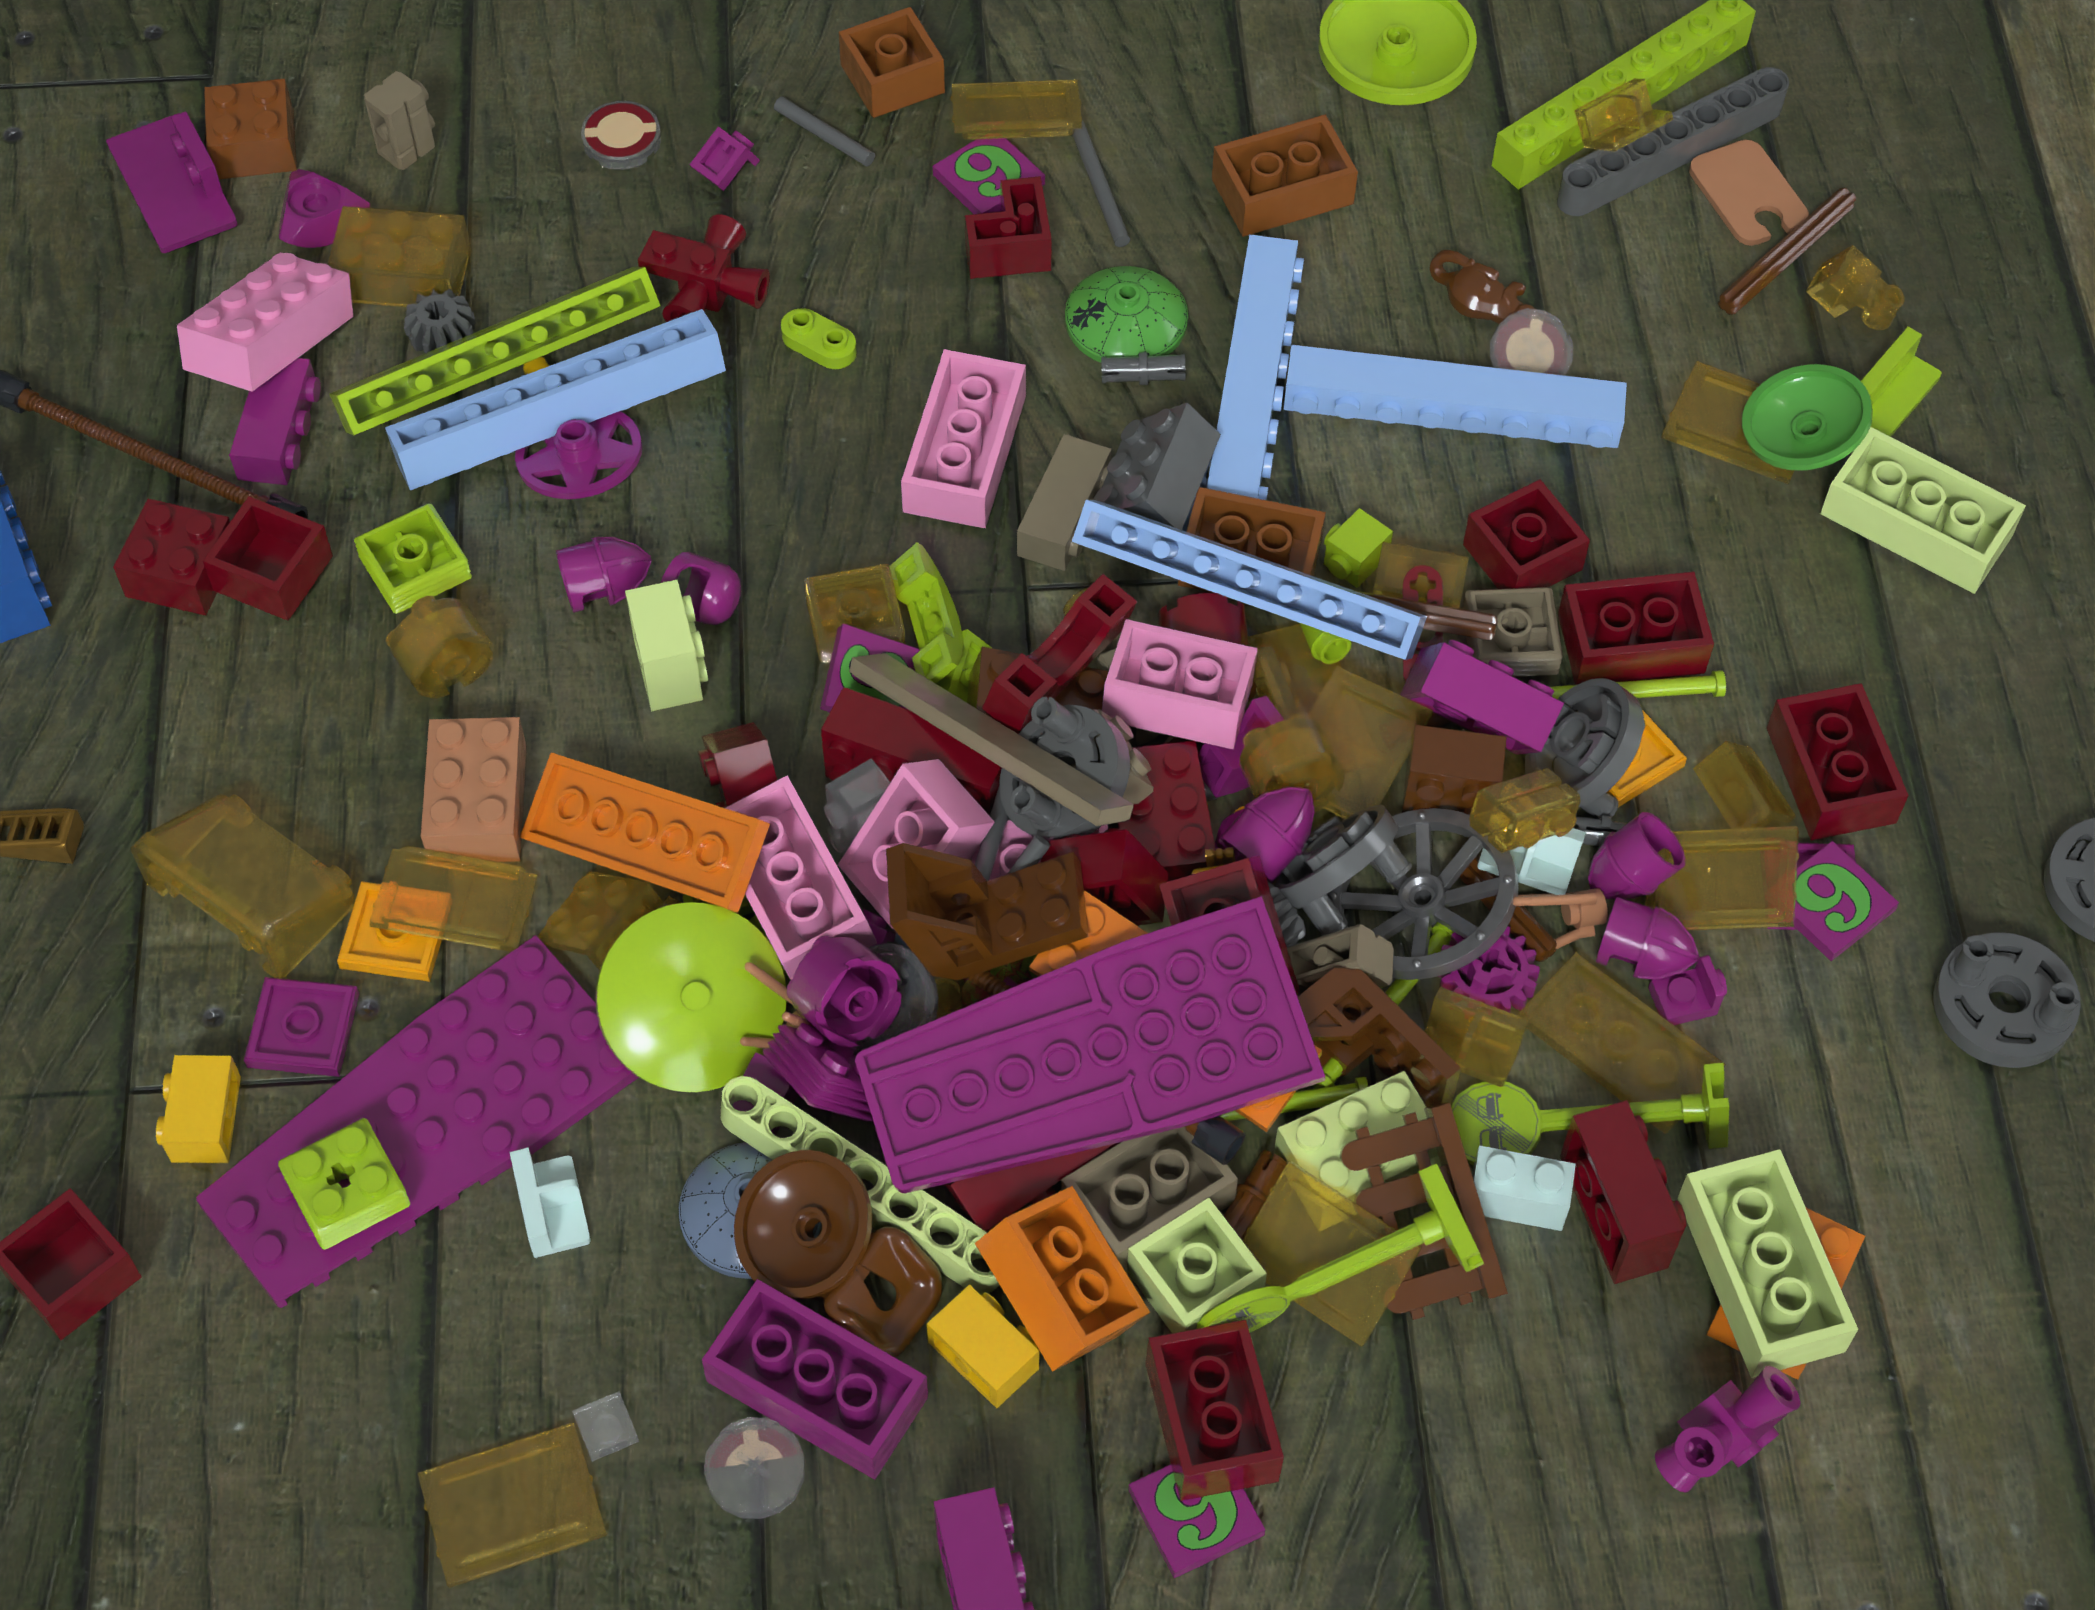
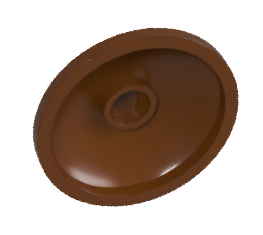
(779, 1218)

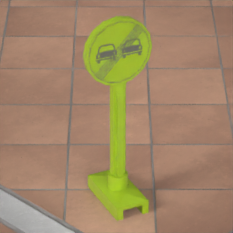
(1513, 1122)
(1443, 1221)

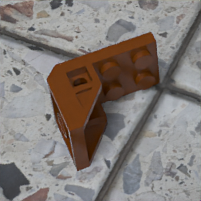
(970, 924)
(1355, 1010)

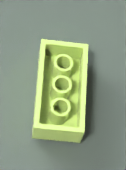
(1922, 510)
(1766, 1263)

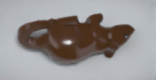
(1475, 288)

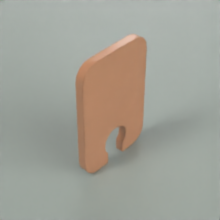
(1743, 182)

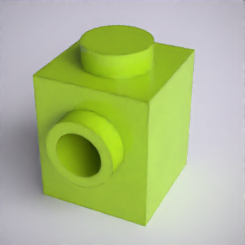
(1355, 547)

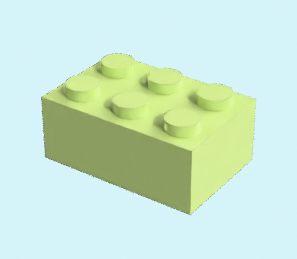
(1318, 1137)

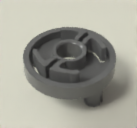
(1069, 736)
(1592, 742)
(1334, 856)
(2070, 879)
(2023, 971)

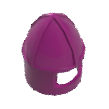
(601, 570)
(1273, 828)
(1630, 861)
(1647, 939)

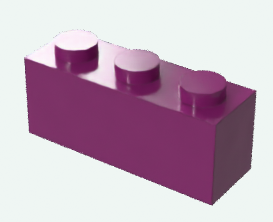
(274, 424)

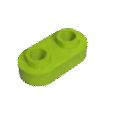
(815, 338)

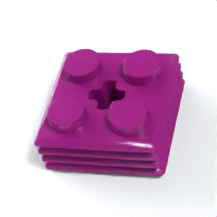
(819, 1070)

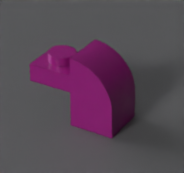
(1221, 765)

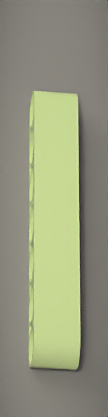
(809, 1134)

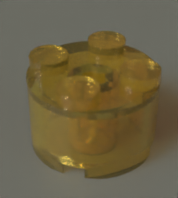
(440, 646)
(1291, 755)

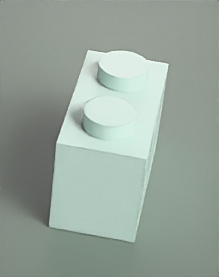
(1523, 1187)

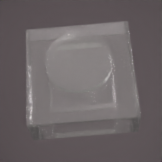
(605, 1426)

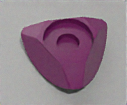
(314, 209)

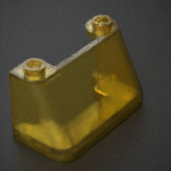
(246, 879)

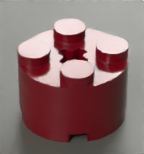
(1207, 616)

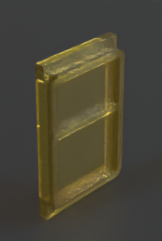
(1016, 109)
(454, 898)

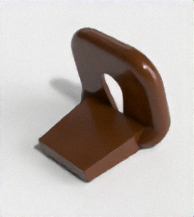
(917, 1285)

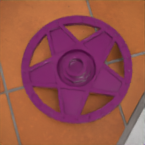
(578, 454)

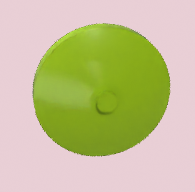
(1397, 48)
(681, 999)

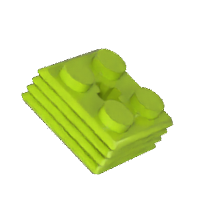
(412, 558)
(337, 1211)

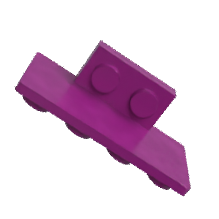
(172, 181)

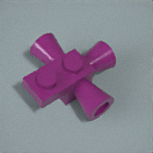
(1727, 1428)

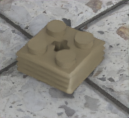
(1531, 616)

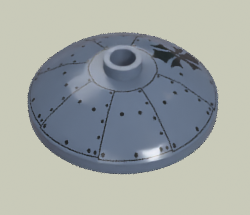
(711, 1203)

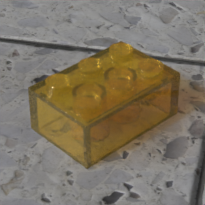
(400, 254)

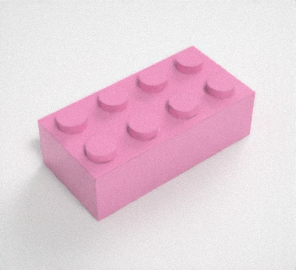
(265, 321)
(964, 438)
(796, 880)

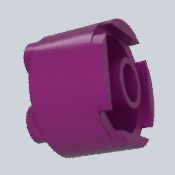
(845, 990)

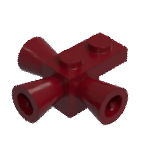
(704, 268)

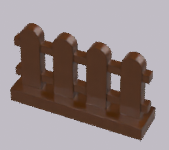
(1385, 1198)

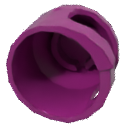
(712, 586)

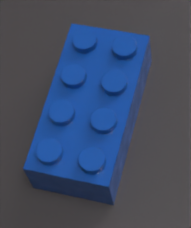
(20, 598)

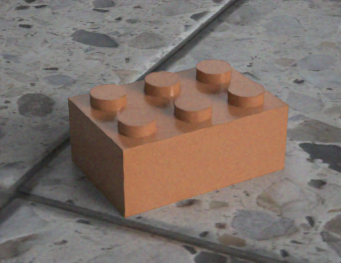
(475, 788)

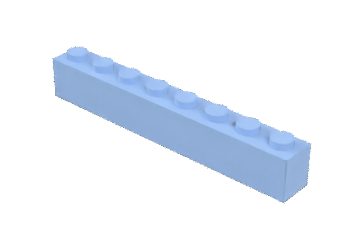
(1255, 366)
(1455, 396)
(539, 402)
(1249, 579)

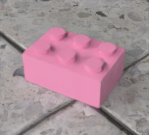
(1179, 683)
(921, 809)

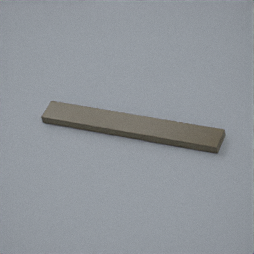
(992, 739)

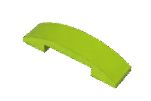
(931, 613)

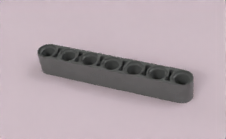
(1692, 132)

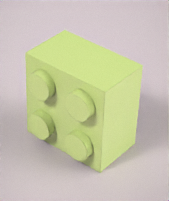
(667, 644)
(1193, 1266)

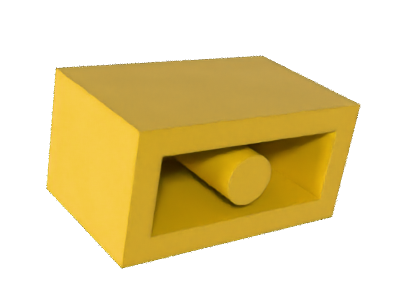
(199, 1109)
(984, 1345)

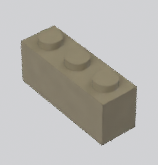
(1054, 512)

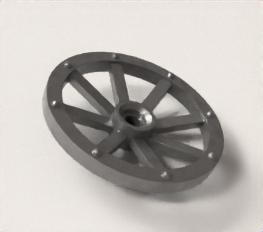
(1437, 897)

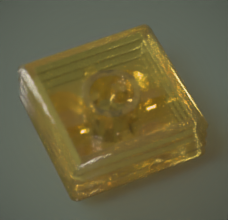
(859, 590)

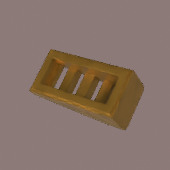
(58, 849)

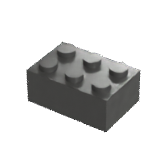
(1160, 465)

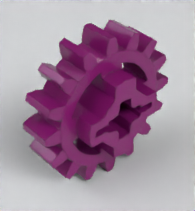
(1507, 982)

